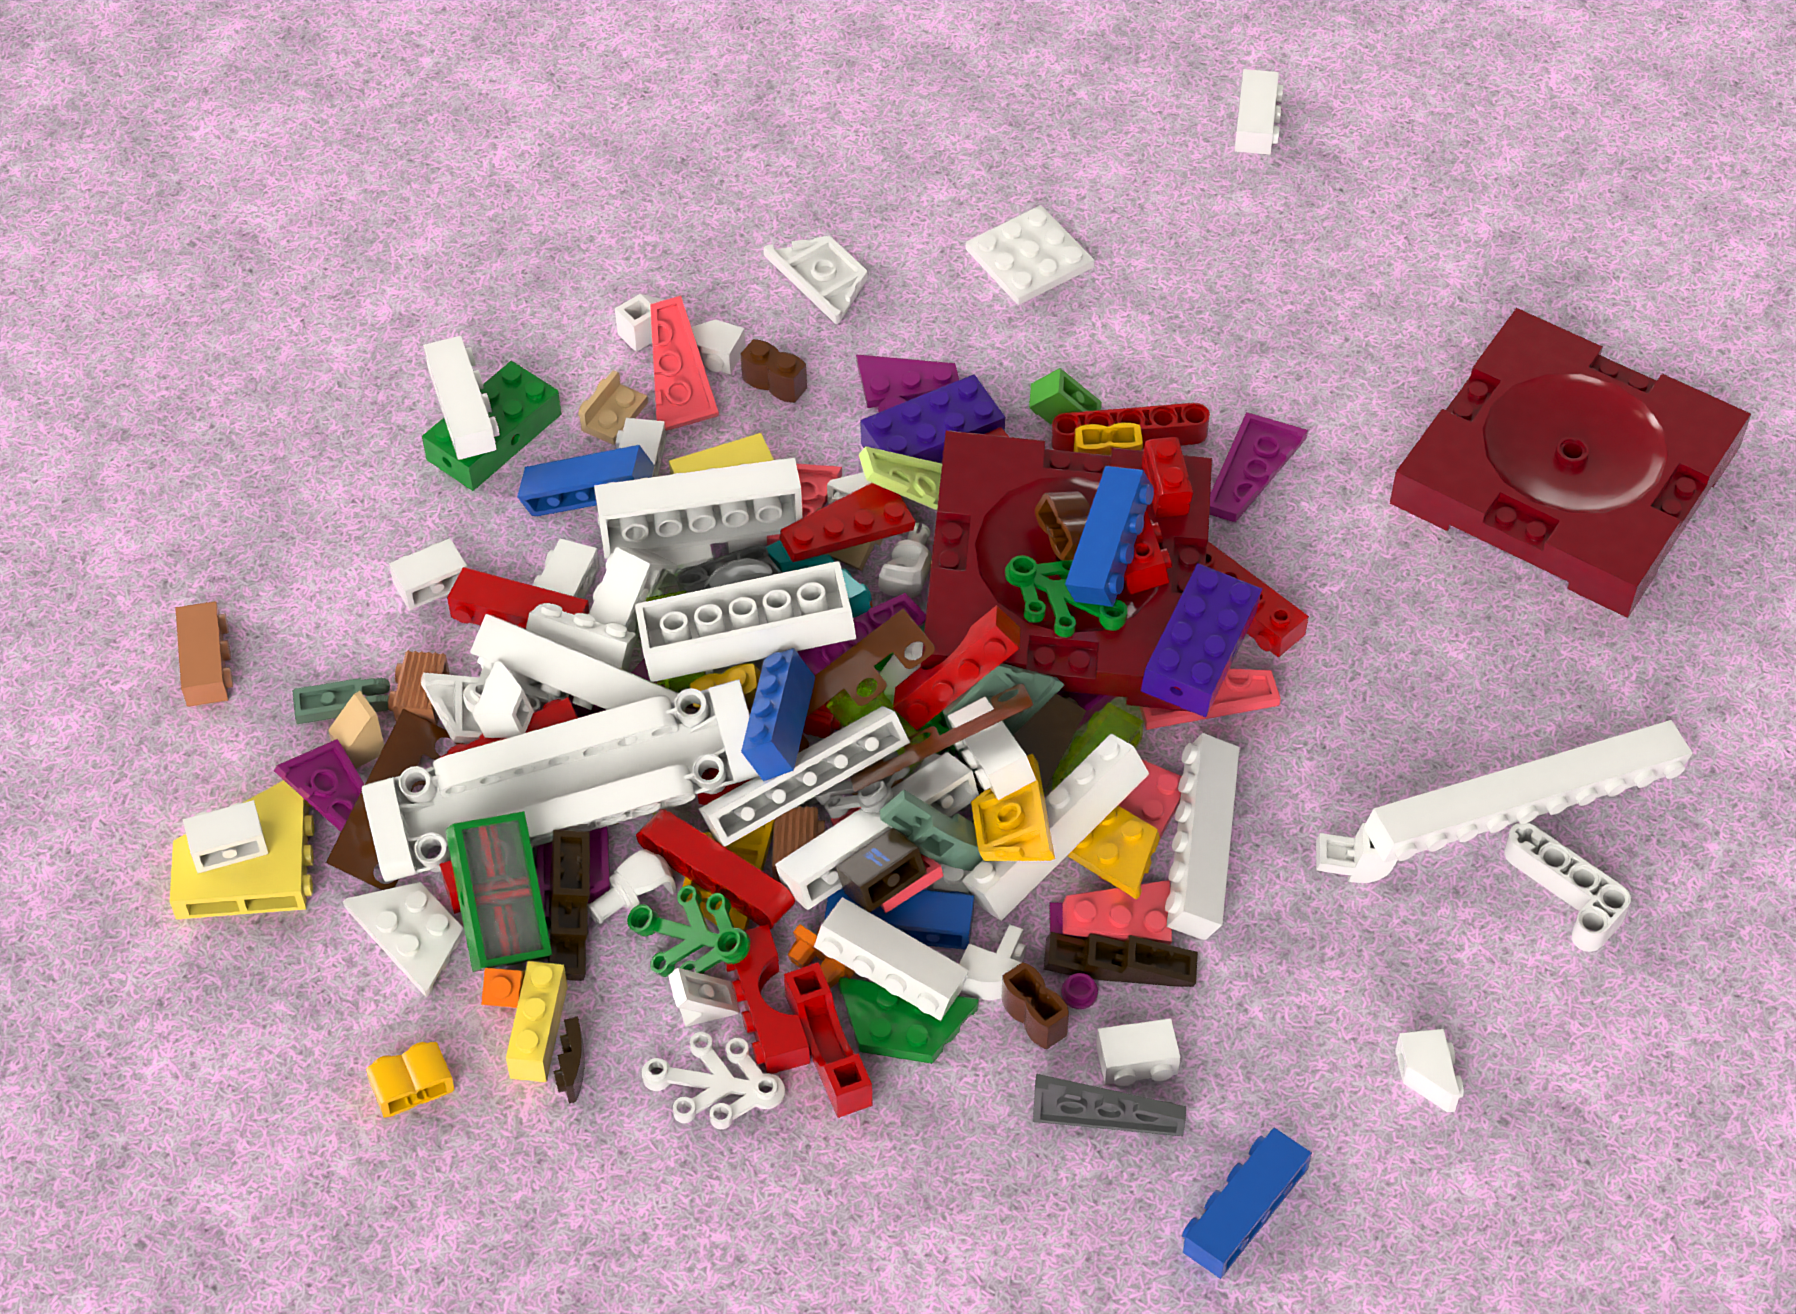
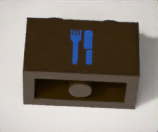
(881, 870)

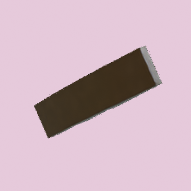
(569, 901)
(1119, 961)

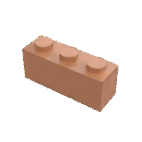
(203, 653)

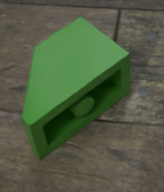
(1060, 394)

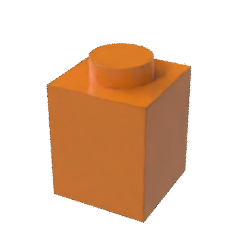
(502, 987)

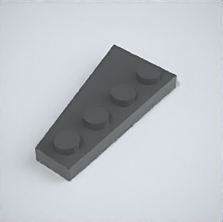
(1096, 1107)

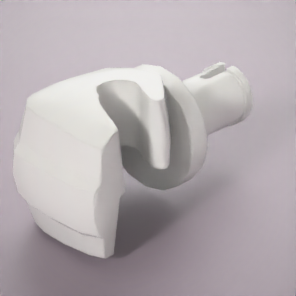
(908, 565)
(633, 877)

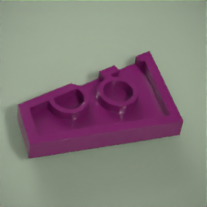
(901, 377)
(325, 781)

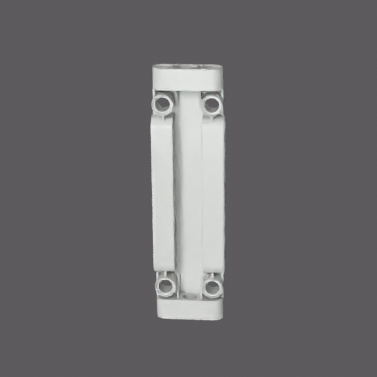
(565, 775)

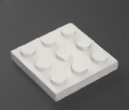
(1029, 254)

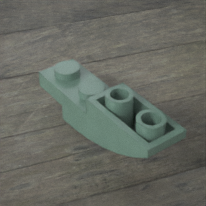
(935, 834)

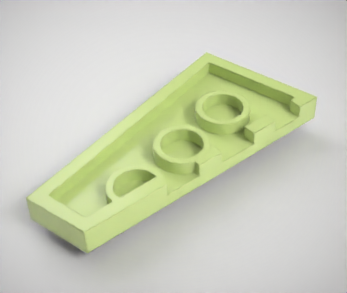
(903, 475)

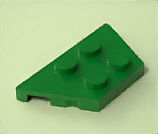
(897, 1028)

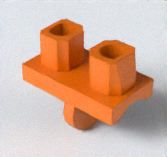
(803, 952)

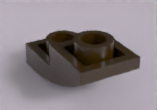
(572, 1061)

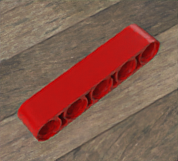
(1183, 421)
(716, 868)

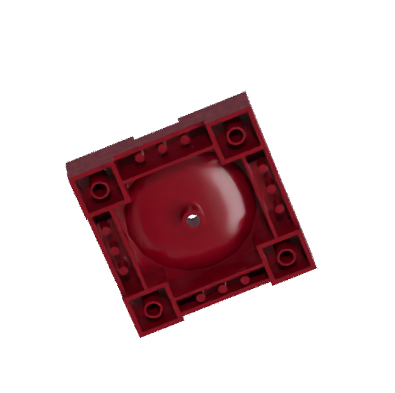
(1570, 460)
(990, 518)

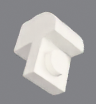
(1351, 857)
(987, 967)

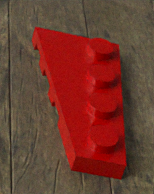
(848, 522)

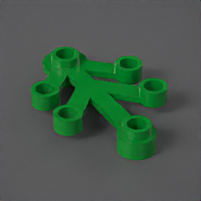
(1027, 575)
(694, 936)

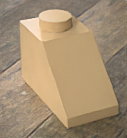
(358, 731)

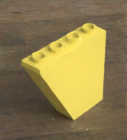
(257, 884)

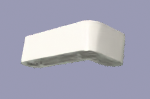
(1531, 853)

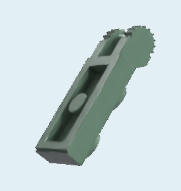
(329, 699)

